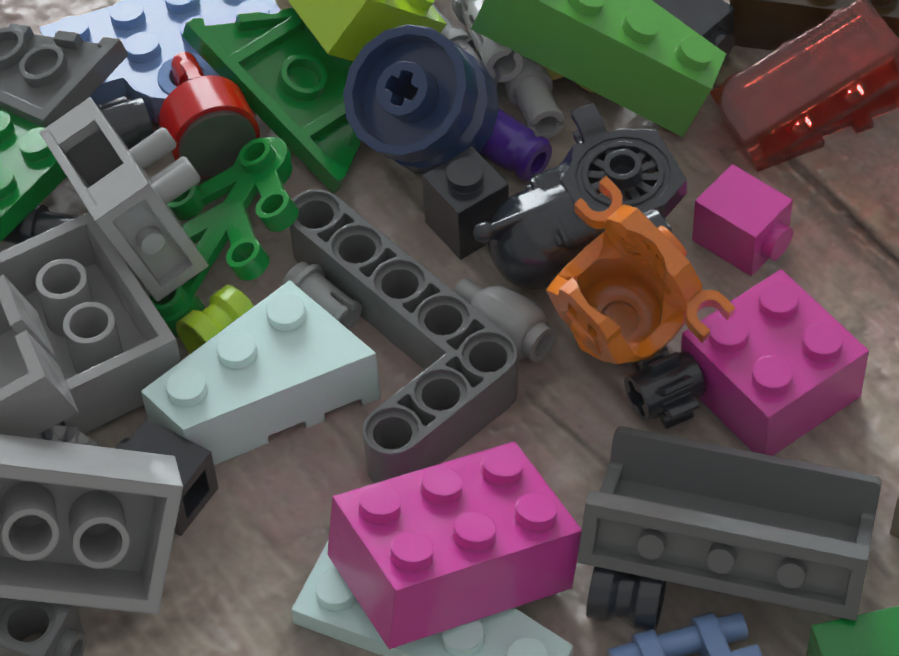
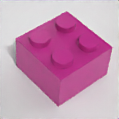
(777, 364)

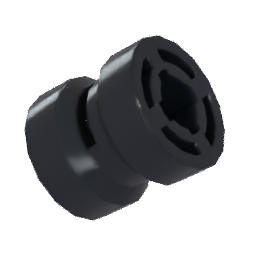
(627, 596)

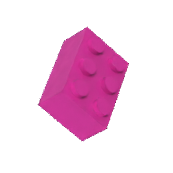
(452, 543)

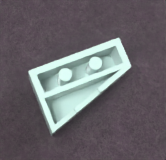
(262, 375)

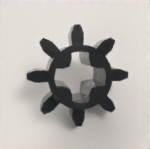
(665, 387)

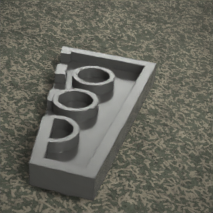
(50, 74)

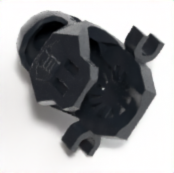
(537, 228)

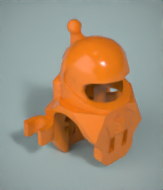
(630, 286)

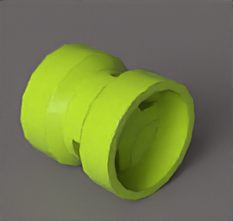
(223, 309)

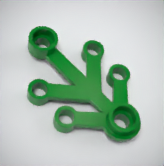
(259, 169)

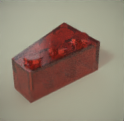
(813, 87)

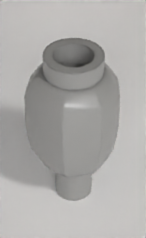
(514, 315)

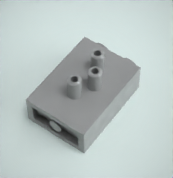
(124, 199)

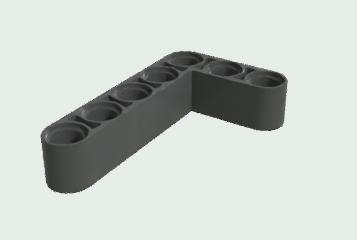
(425, 323)

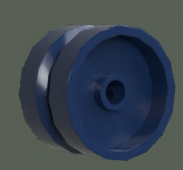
(419, 98)

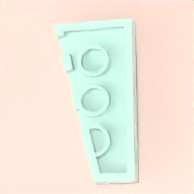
(332, 610)

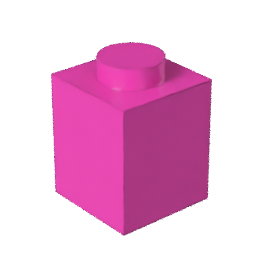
(742, 220)

